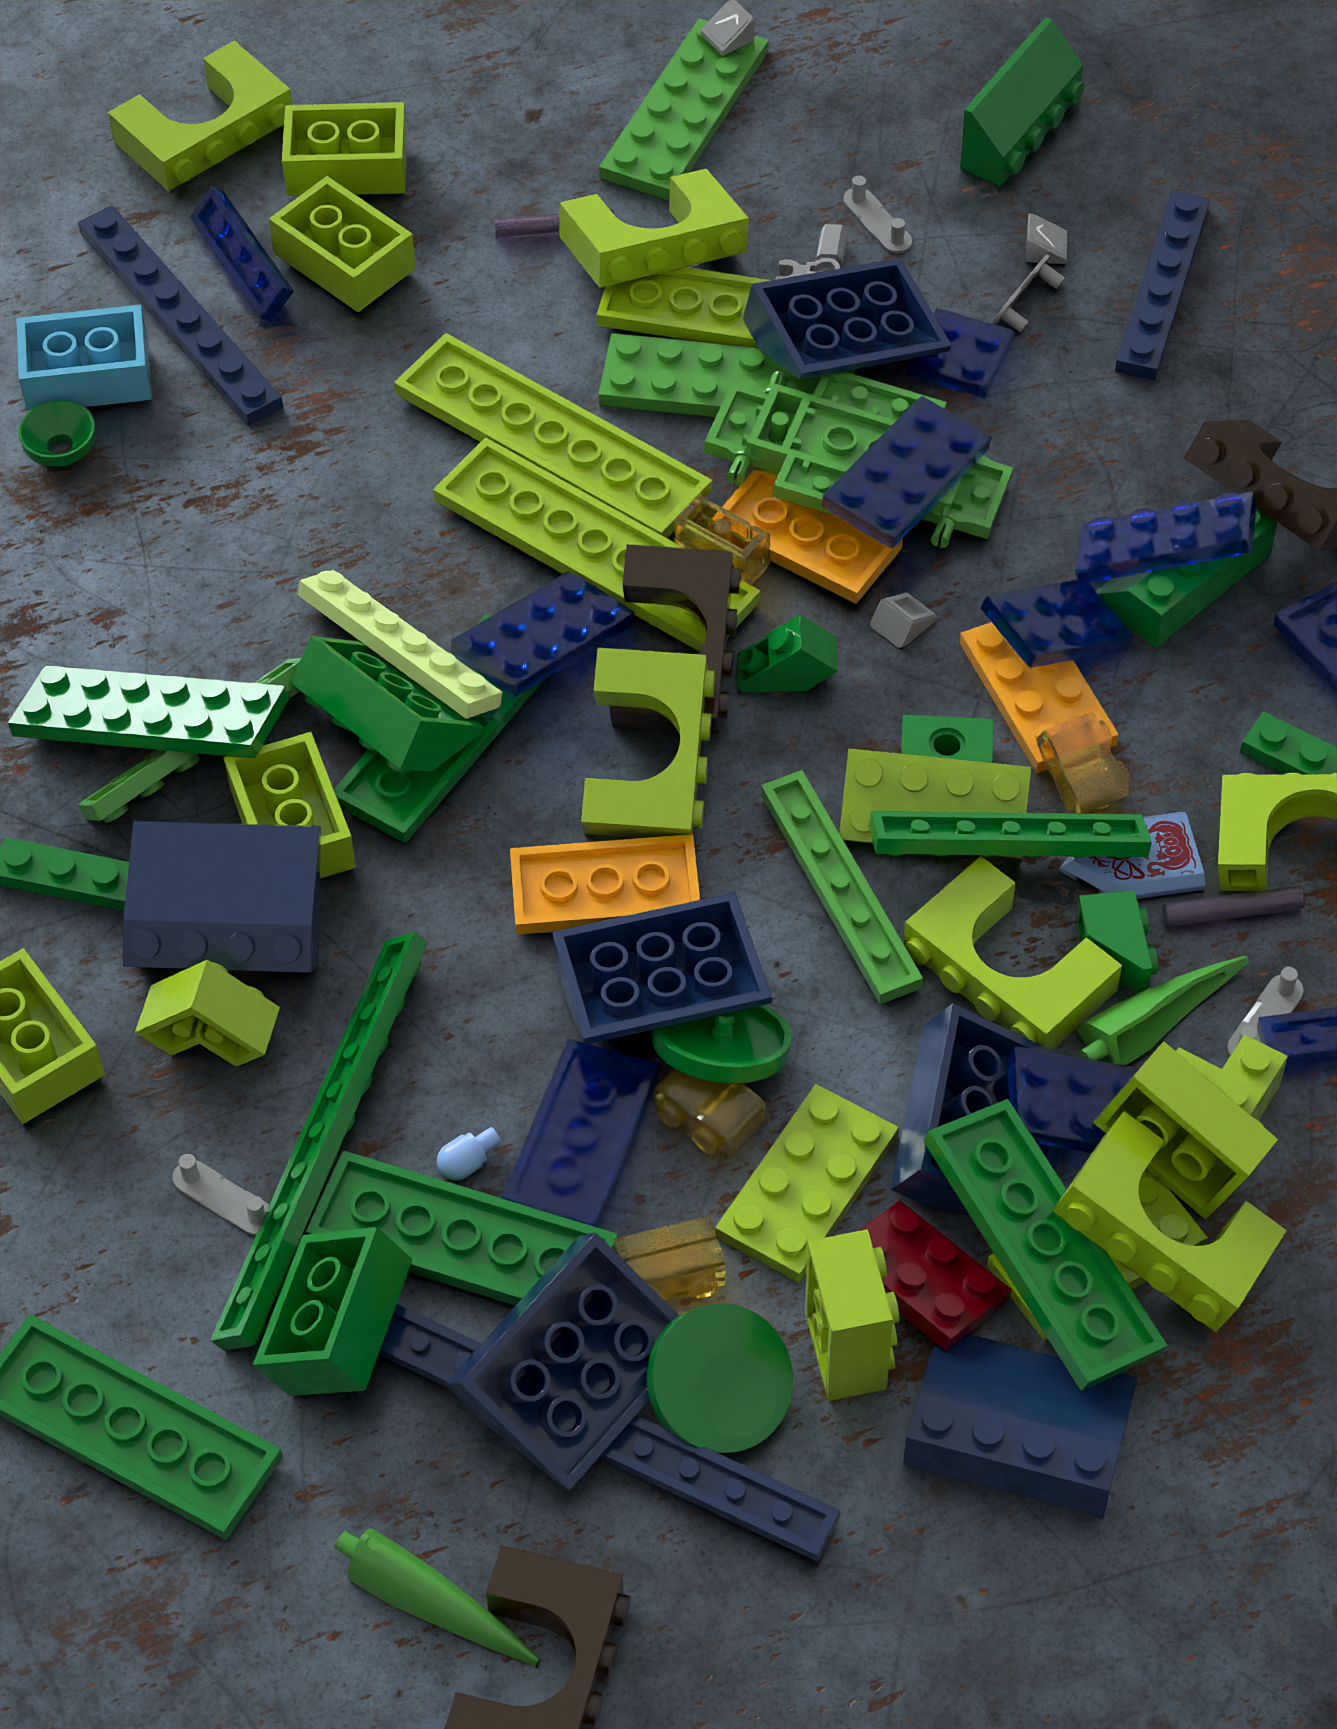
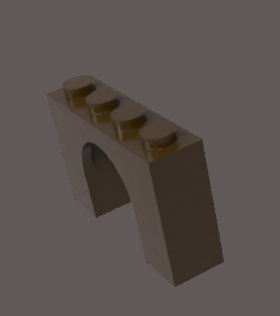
(1241, 460)
(703, 586)
(578, 1606)

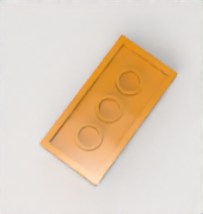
(811, 540)
(1029, 696)
(600, 880)

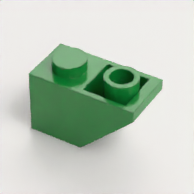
(788, 658)
(1120, 930)

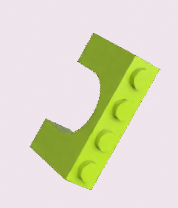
(180, 151)
(616, 252)
(667, 802)
(1255, 811)
(1036, 1007)
(1107, 1209)

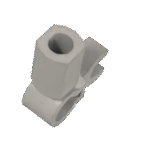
(829, 254)

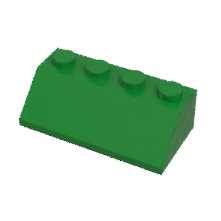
(1021, 105)
(1167, 599)
(381, 705)

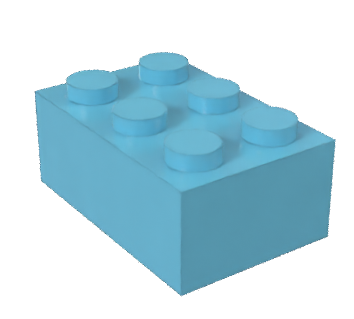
(84, 357)

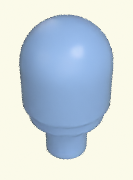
(466, 1154)

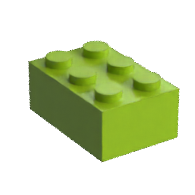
(351, 143)
(342, 243)
(292, 788)
(41, 1042)
(1206, 1135)
(850, 1314)

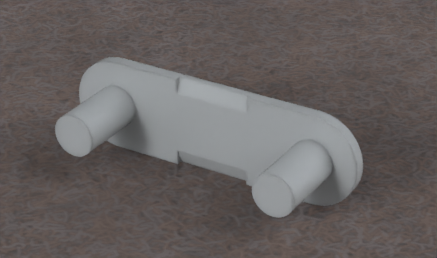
(879, 223)
(1012, 317)
(1278, 998)
(219, 1194)

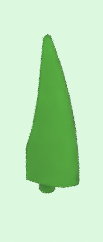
(1143, 1019)
(424, 1592)

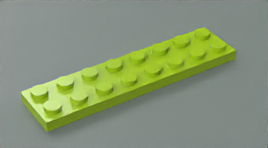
(551, 432)
(565, 530)

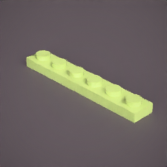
(400, 644)

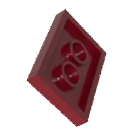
(933, 1278)

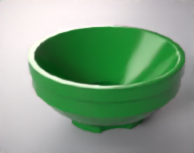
(55, 423)

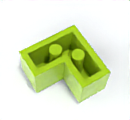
(210, 1010)
(1248, 1076)

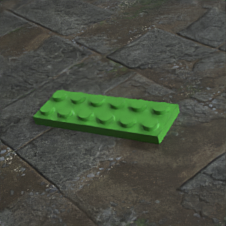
(681, 113)
(684, 374)

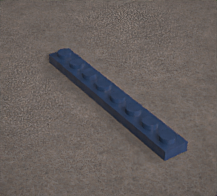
(181, 315)

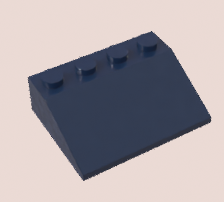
(843, 319)
(223, 896)
(659, 968)
(955, 1073)
(568, 1361)
(1019, 1424)

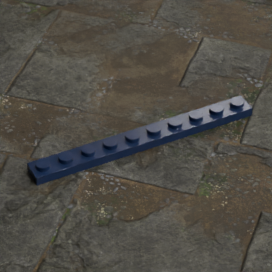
(647, 1451)

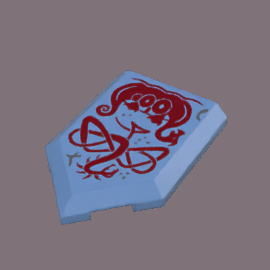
(1168, 870)

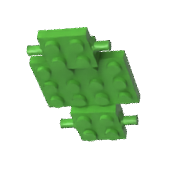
(823, 434)

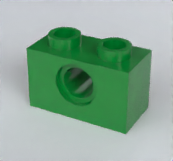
(949, 736)

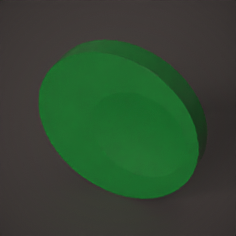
(727, 1046)
(720, 1378)

